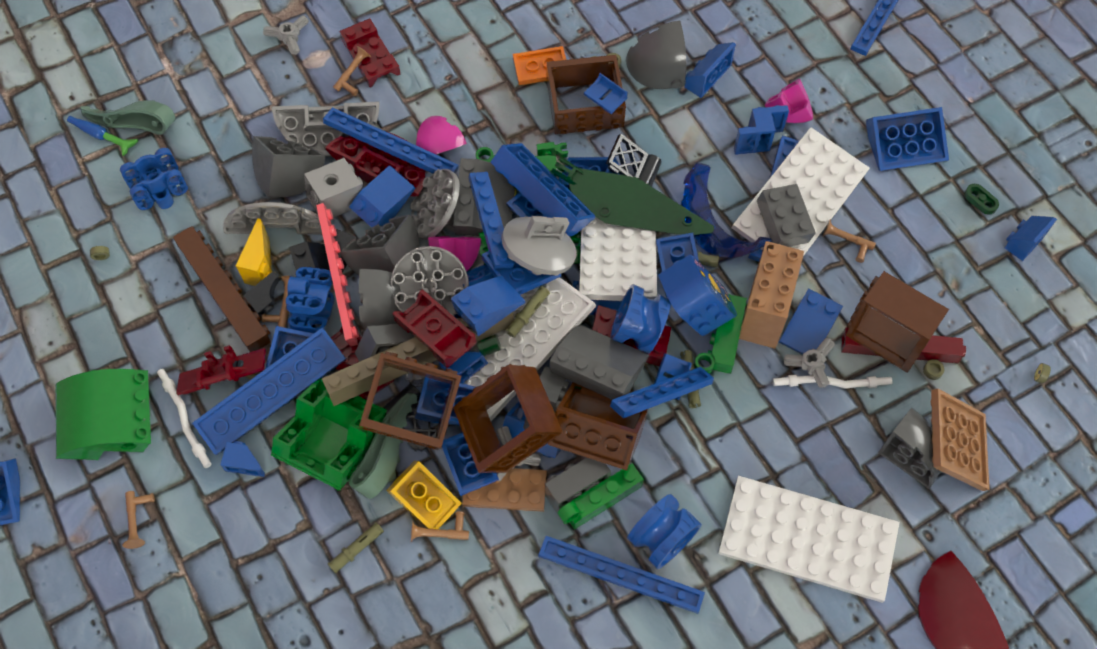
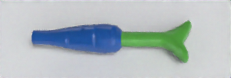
(101, 133)

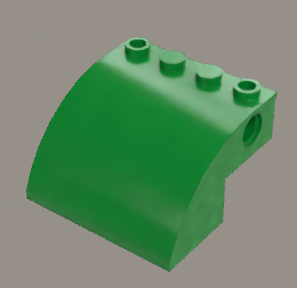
(102, 413)
(326, 437)

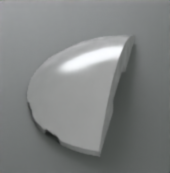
(306, 125)
(273, 216)

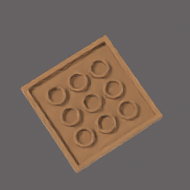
(959, 440)

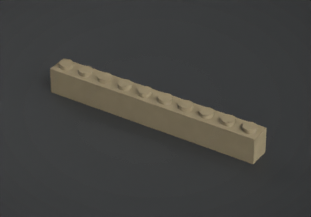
(359, 376)

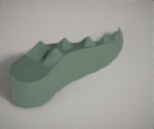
(141, 115)
(383, 454)

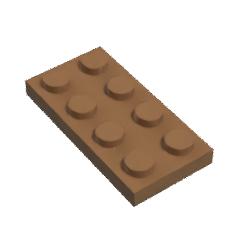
(516, 491)

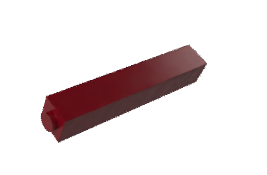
(938, 347)

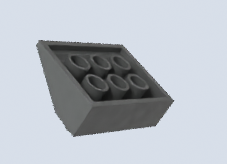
(466, 213)
(597, 362)

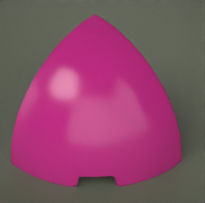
(797, 100)
(438, 135)
(464, 248)

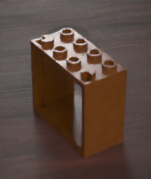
(577, 73)
(903, 306)
(429, 371)
(596, 429)
(479, 431)

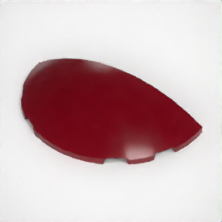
(371, 161)
(956, 609)

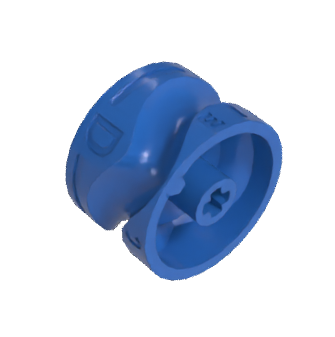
(640, 319)
(664, 530)

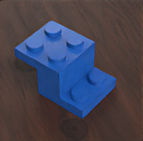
(761, 129)

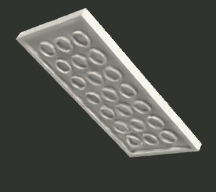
(824, 178)
(538, 340)
(810, 538)

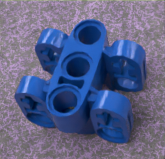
(154, 180)
(309, 293)

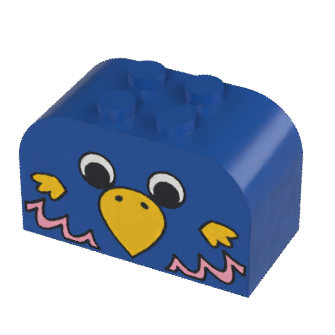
(697, 295)

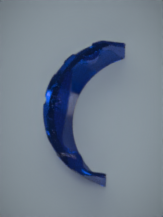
(696, 201)

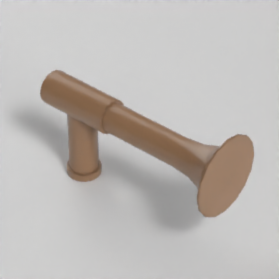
(342, 81)
(864, 243)
(282, 319)
(131, 501)
(458, 533)

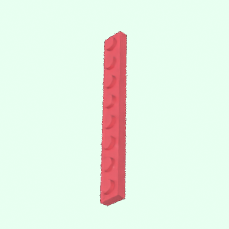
(339, 280)

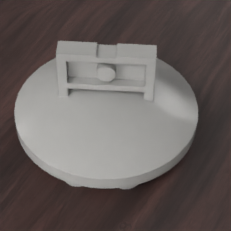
(436, 203)
(539, 244)
(433, 271)

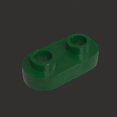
(981, 199)

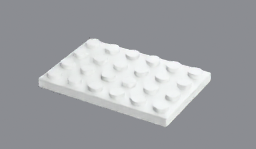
(615, 259)

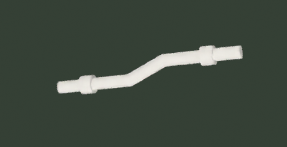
(870, 382)
(197, 448)

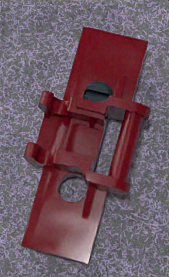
(216, 370)

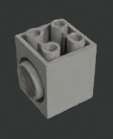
(334, 186)

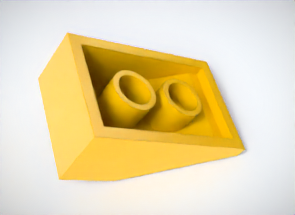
(255, 258)
(424, 496)

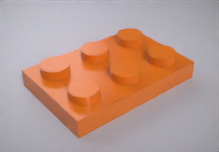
(532, 65)

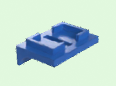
(600, 88)
(672, 366)

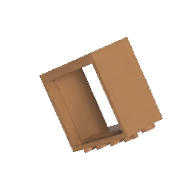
(771, 294)

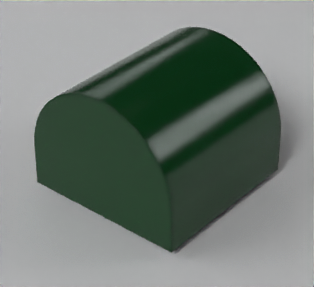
(489, 345)

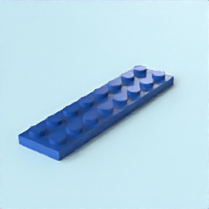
(269, 391)

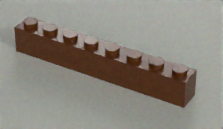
(222, 290)

